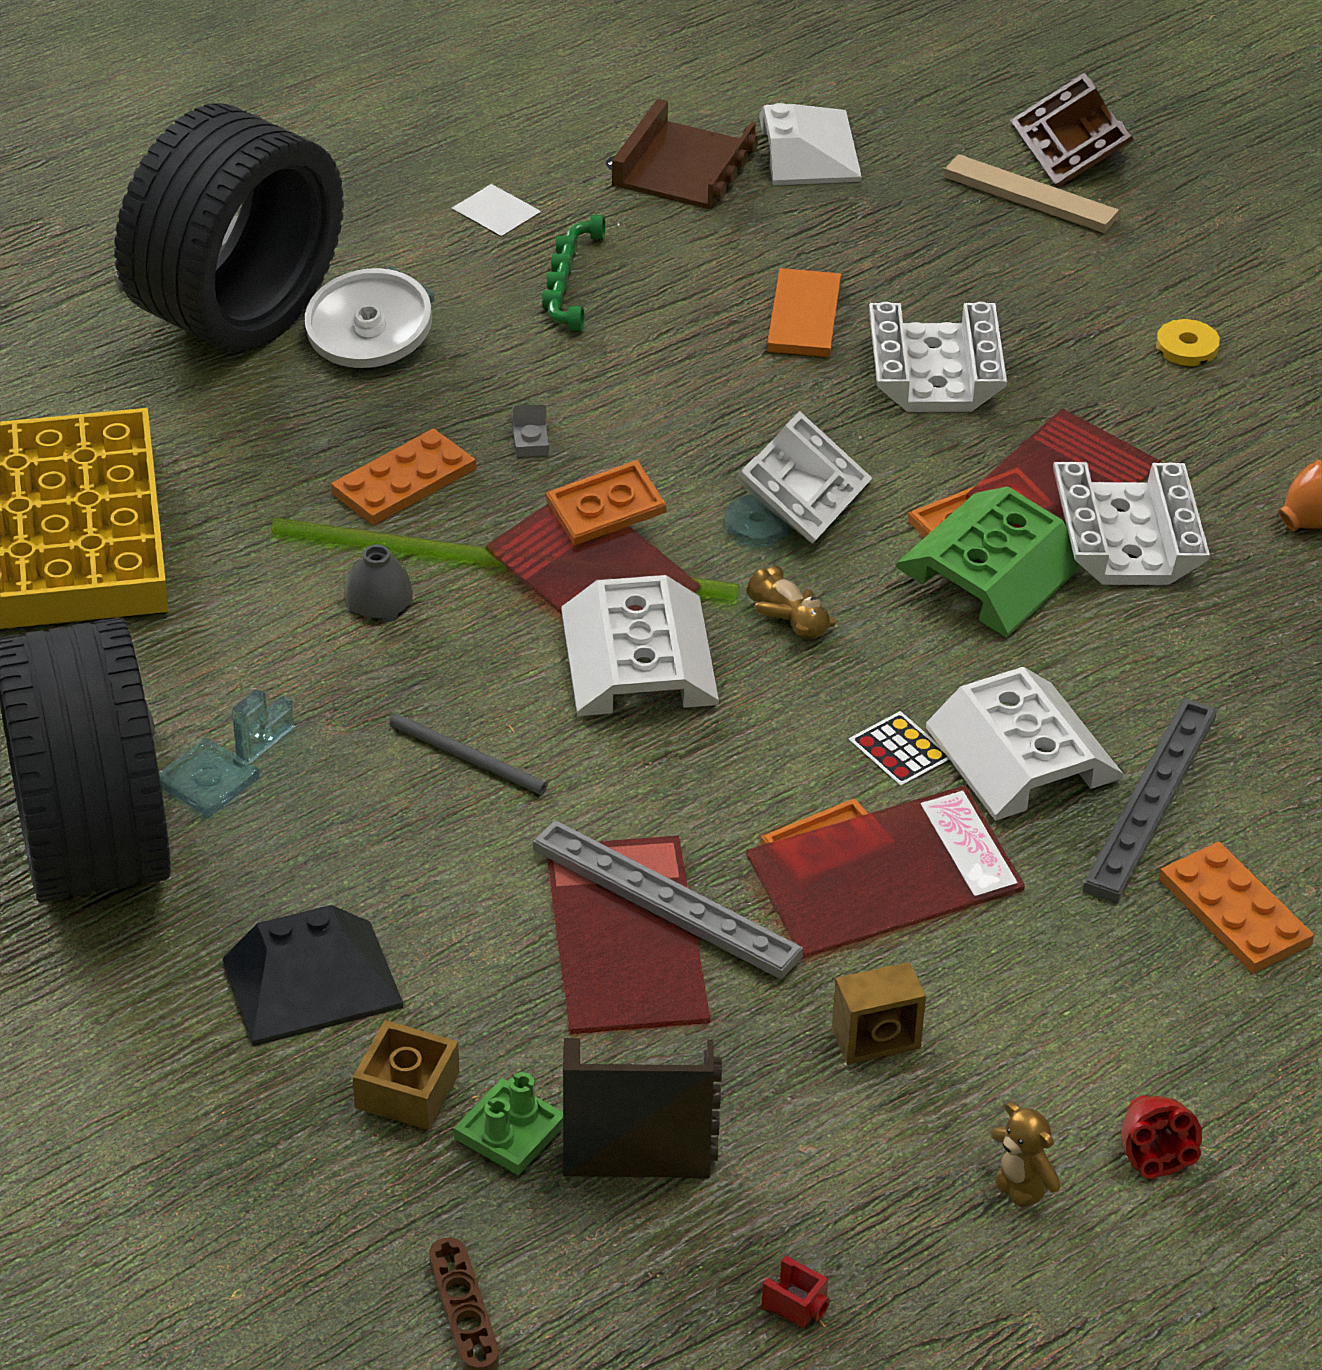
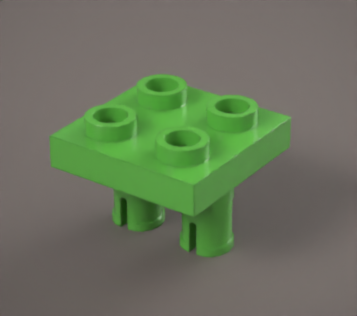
(510, 1124)

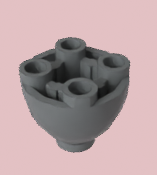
(377, 585)

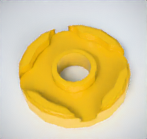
(1176, 332)

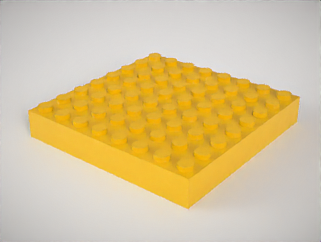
(79, 519)

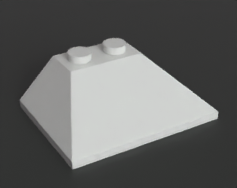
(809, 145)
(804, 477)

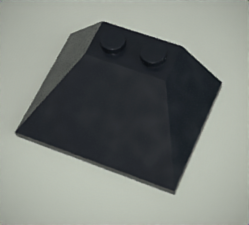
(309, 974)

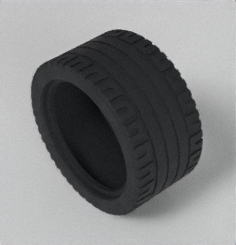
(182, 210)
(82, 760)

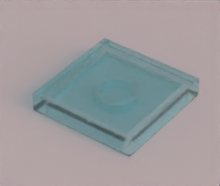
(208, 777)

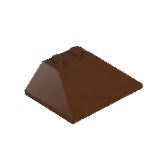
(1071, 130)

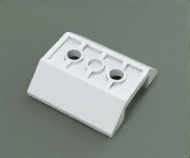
(964, 363)
(1157, 525)
(609, 637)
(999, 743)

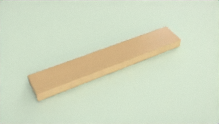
(1031, 193)

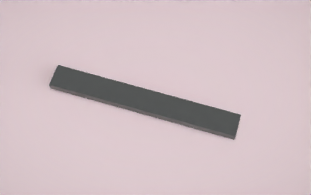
(1150, 801)

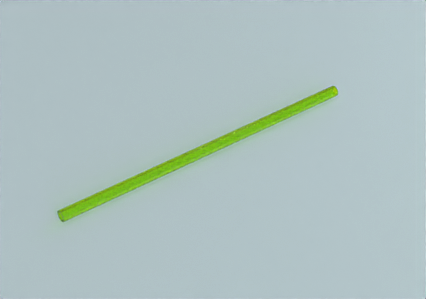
(436, 549)

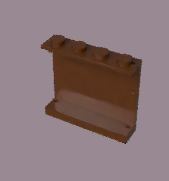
(680, 159)

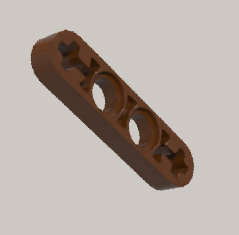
(463, 1307)

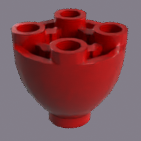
(1160, 1136)

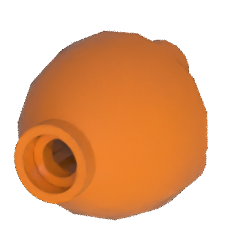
(1304, 499)

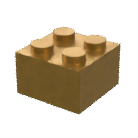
(878, 1012)
(406, 1074)

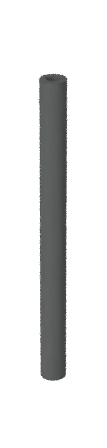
(468, 754)

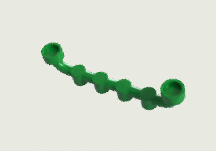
(561, 266)

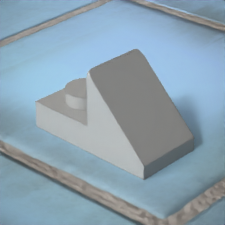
(530, 430)

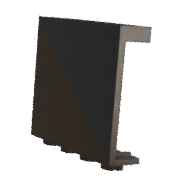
(640, 1117)

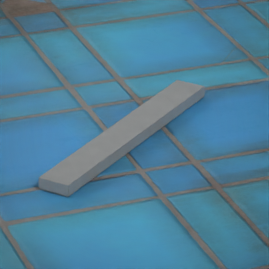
(668, 899)

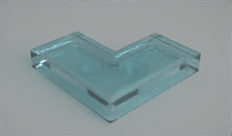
(258, 726)

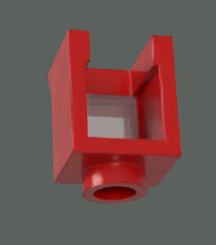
(798, 1294)

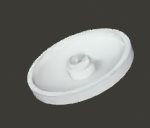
(368, 318)

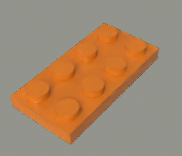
(403, 476)
(1236, 907)

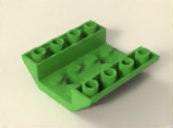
(1019, 563)

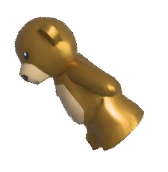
(784, 600)
(1025, 1166)

